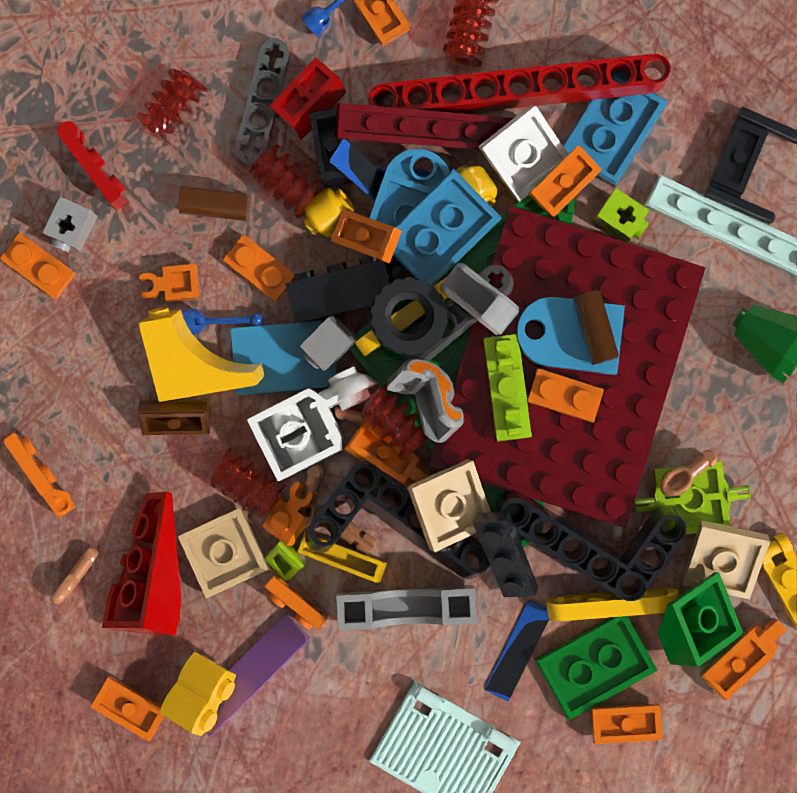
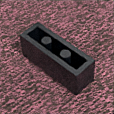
(338, 289)

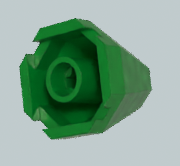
(769, 339)

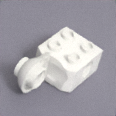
(303, 426)

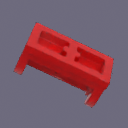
(311, 91)

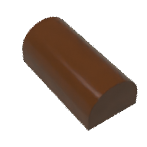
(214, 203)
(595, 327)
(175, 417)

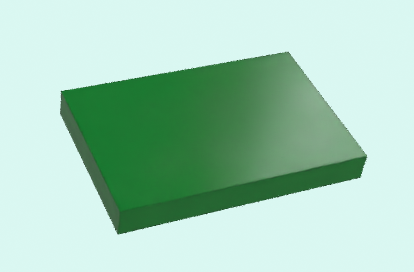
(595, 665)

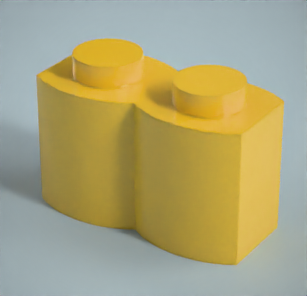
(198, 694)

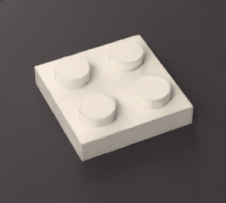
(523, 152)

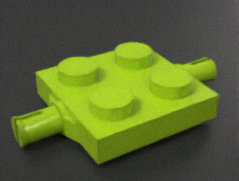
(705, 500)

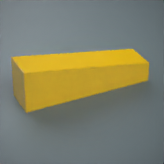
(347, 560)

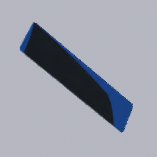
(357, 168)
(518, 651)

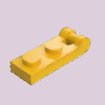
(784, 574)

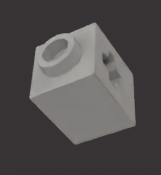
(69, 213)
(328, 343)

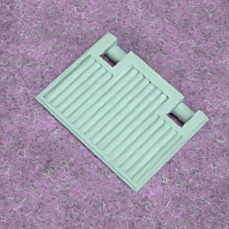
(442, 748)

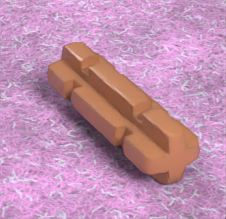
(354, 535)

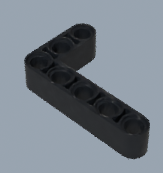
(396, 517)
(591, 549)

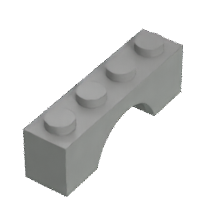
(406, 606)

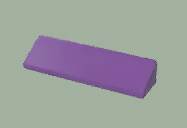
(260, 665)

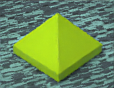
(284, 560)

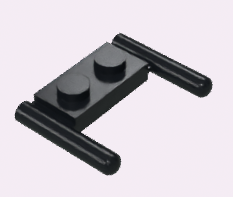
(739, 159)

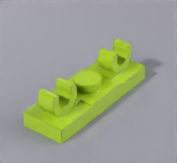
(507, 387)

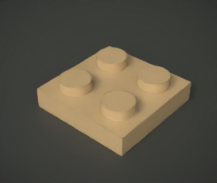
(449, 504)
(223, 552)
(731, 552)

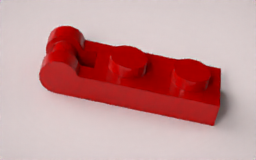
(92, 164)

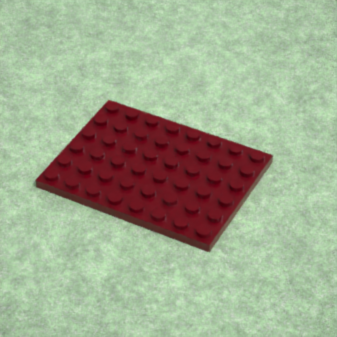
(568, 459)

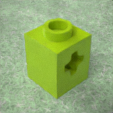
(610, 214)

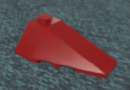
(149, 587)

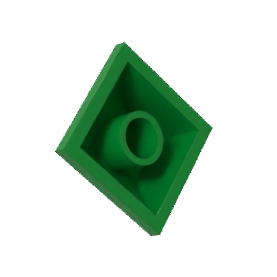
(699, 623)

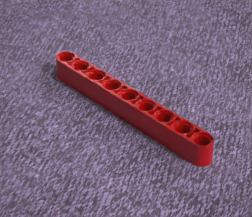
(533, 79)

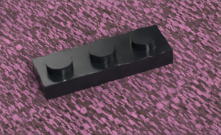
(505, 554)

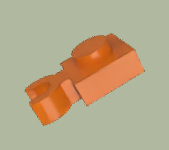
(177, 283)
(288, 516)

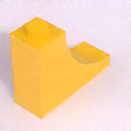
(183, 365)

